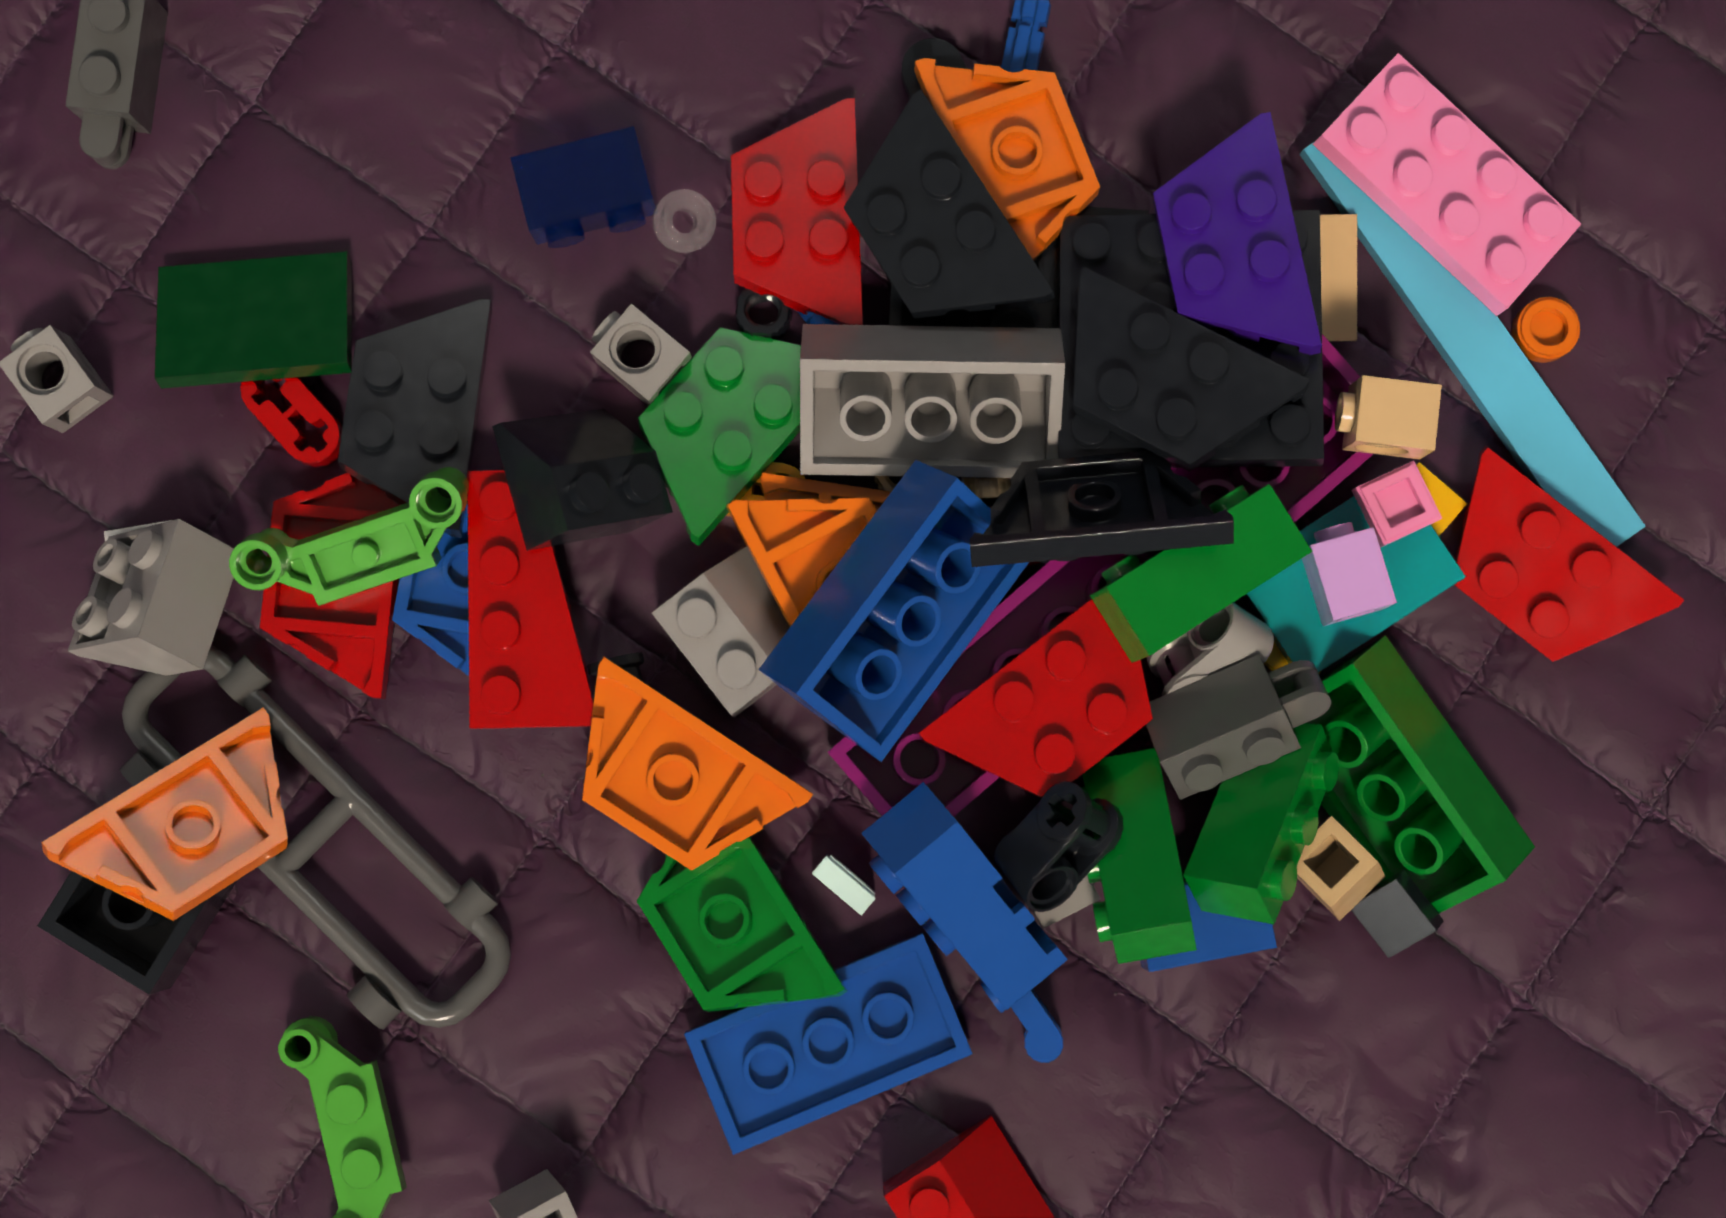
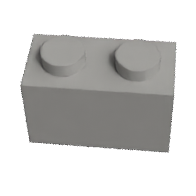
(727, 629)

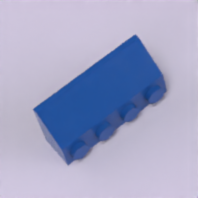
(893, 612)

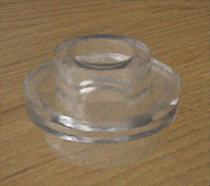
(699, 209)

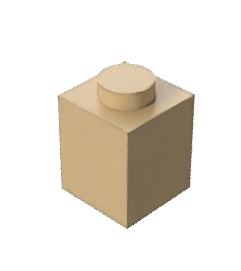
(1338, 869)

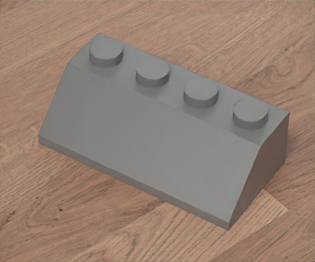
(931, 395)

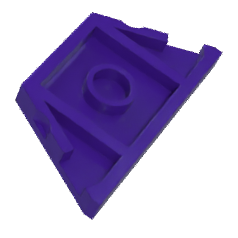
(1236, 242)

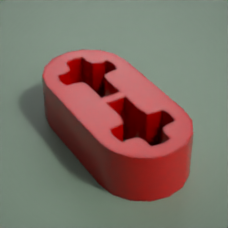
(283, 425)

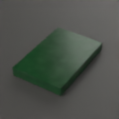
(254, 320)

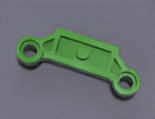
(358, 552)
(350, 1118)

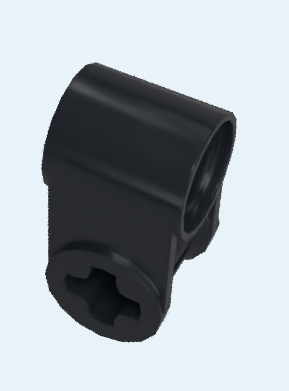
(1051, 845)

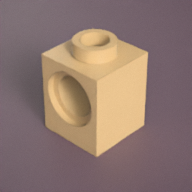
(1389, 417)

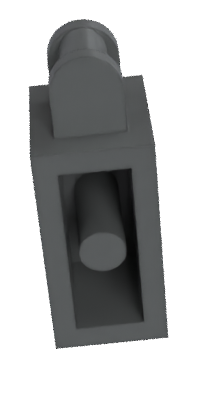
(115, 74)
(1233, 721)

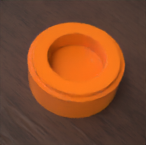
(1546, 329)

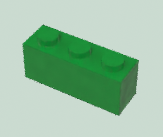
(1182, 587)
(1259, 830)
(1142, 875)

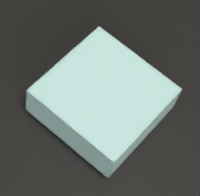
(844, 883)

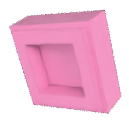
(1397, 503)

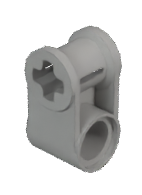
(1212, 647)

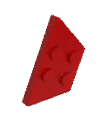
(792, 216)
(1547, 567)
(348, 633)
(1050, 707)

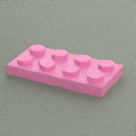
(1447, 184)

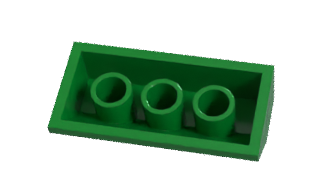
(1412, 784)

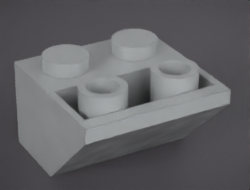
(154, 599)

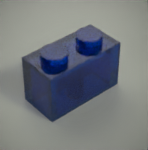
(584, 188)

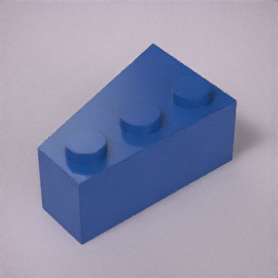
(962, 894)

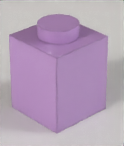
(1347, 574)

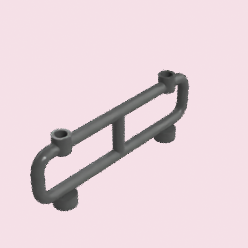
(383, 988)

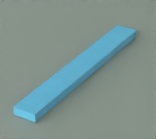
(1486, 364)

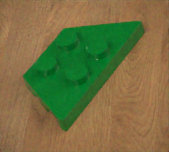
(724, 423)
(736, 932)

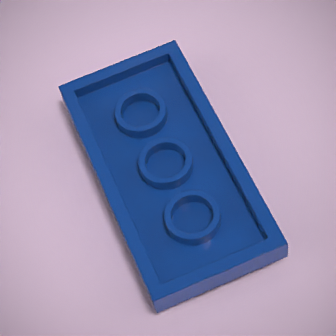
(813, 1057)

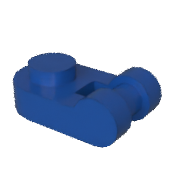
(1042, 1033)

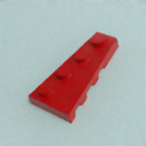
(521, 627)

